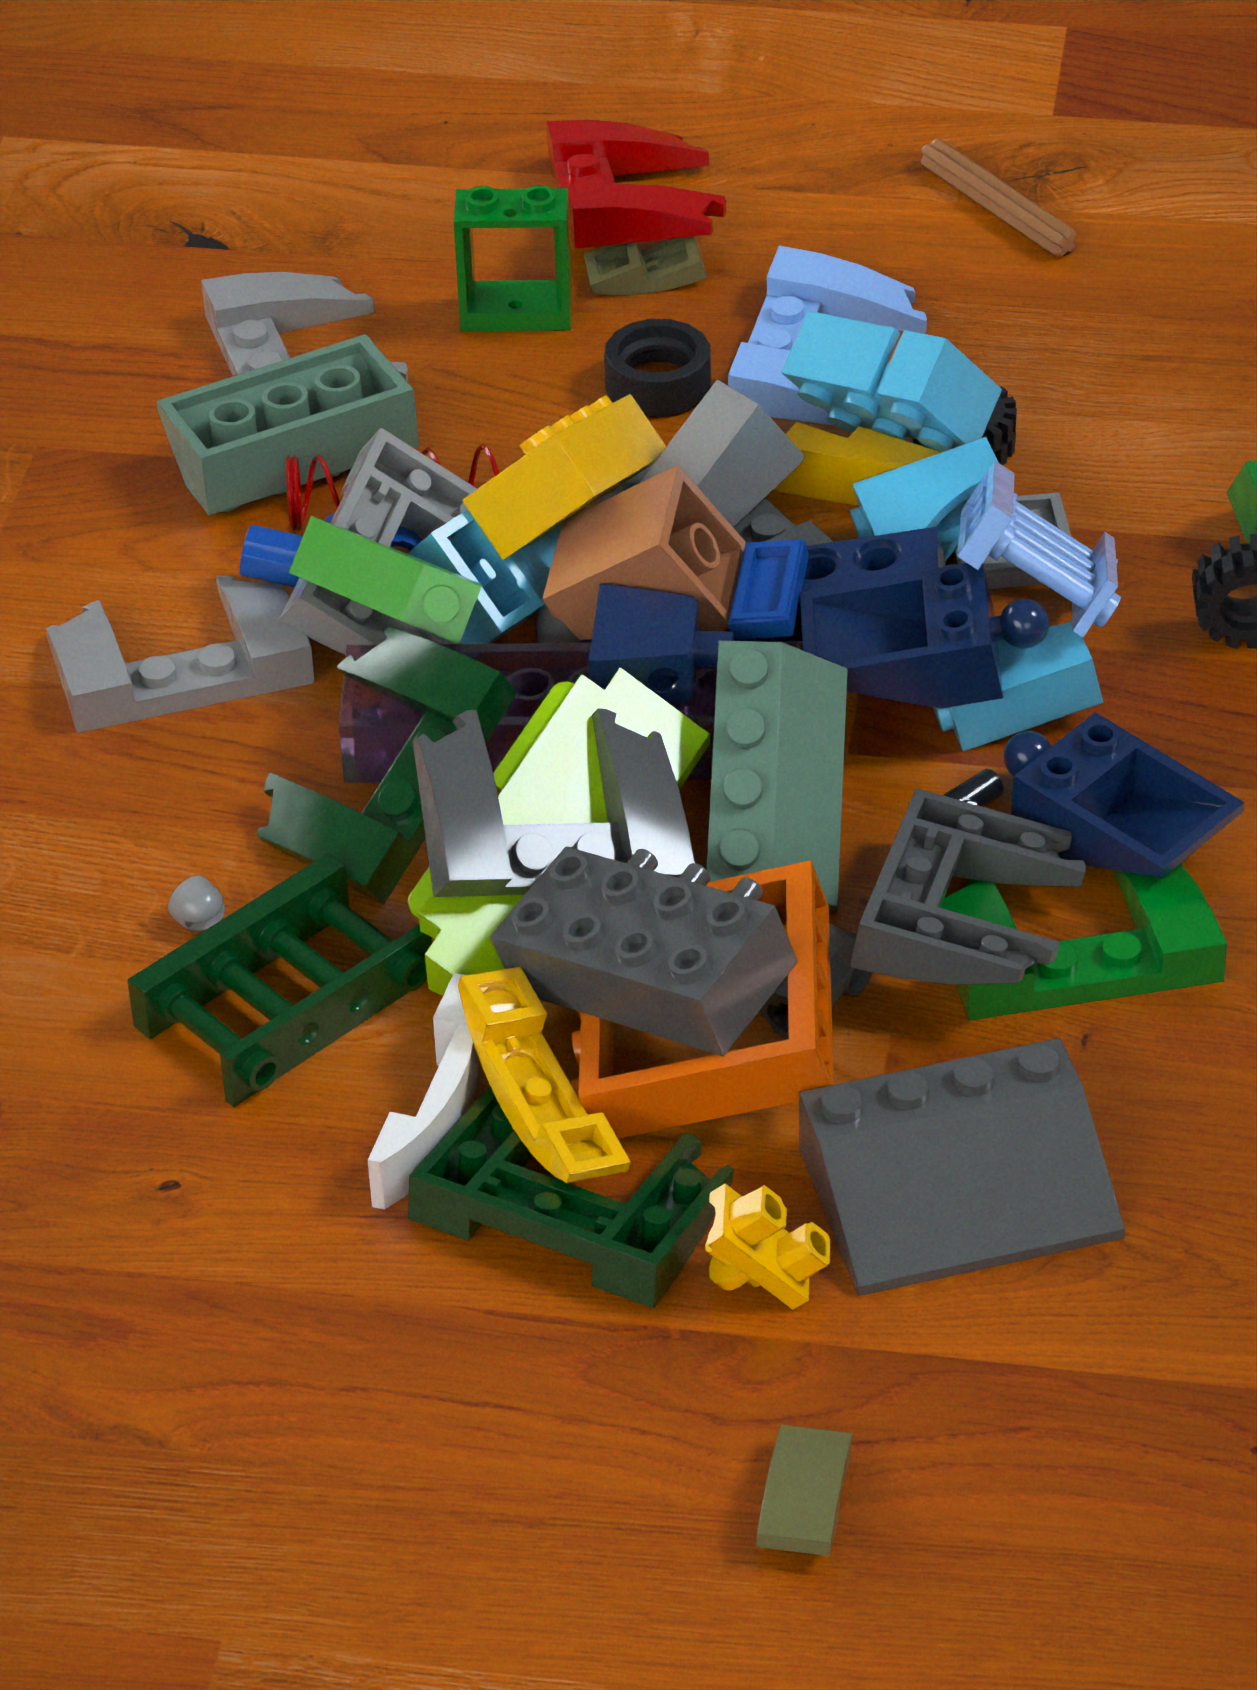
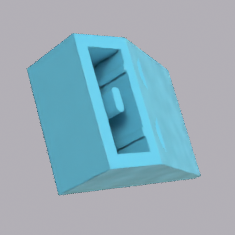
(510, 587)

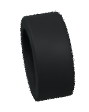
(658, 342)

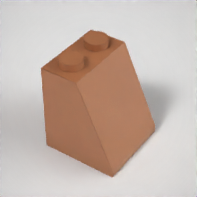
(647, 538)

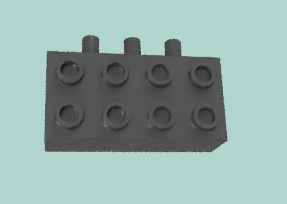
(648, 947)

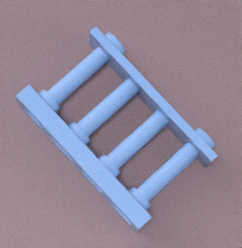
(1000, 526)

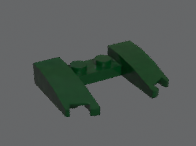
(391, 827)
(634, 1246)

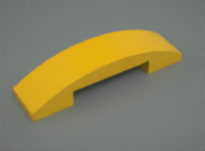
(529, 1081)

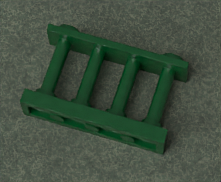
(253, 937)

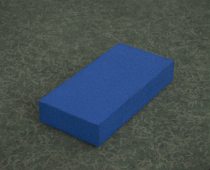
(768, 589)

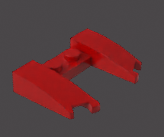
(604, 213)

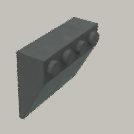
(958, 1166)

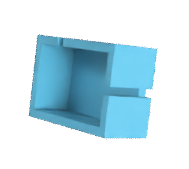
(920, 394)

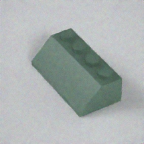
(325, 402)
(777, 762)

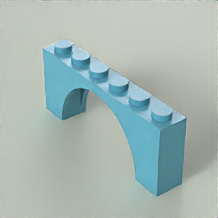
(1036, 681)

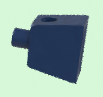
(652, 640)

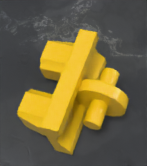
(756, 1249)

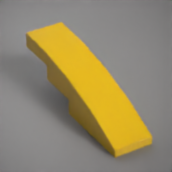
(837, 462)

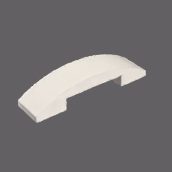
(410, 1139)

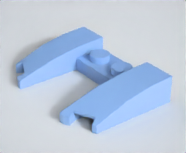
(821, 284)

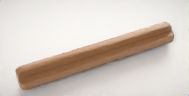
(998, 198)

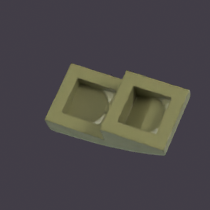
(634, 271)
(804, 1490)

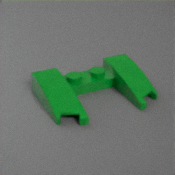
(1170, 949)

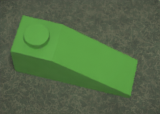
(385, 579)

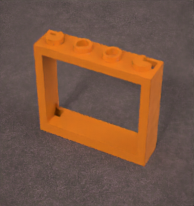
(744, 1077)

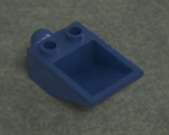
(919, 635)
(1116, 797)

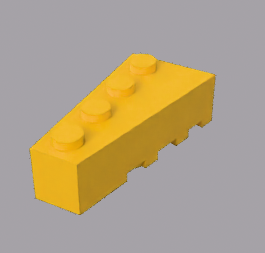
(565, 472)

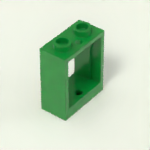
(489, 304)

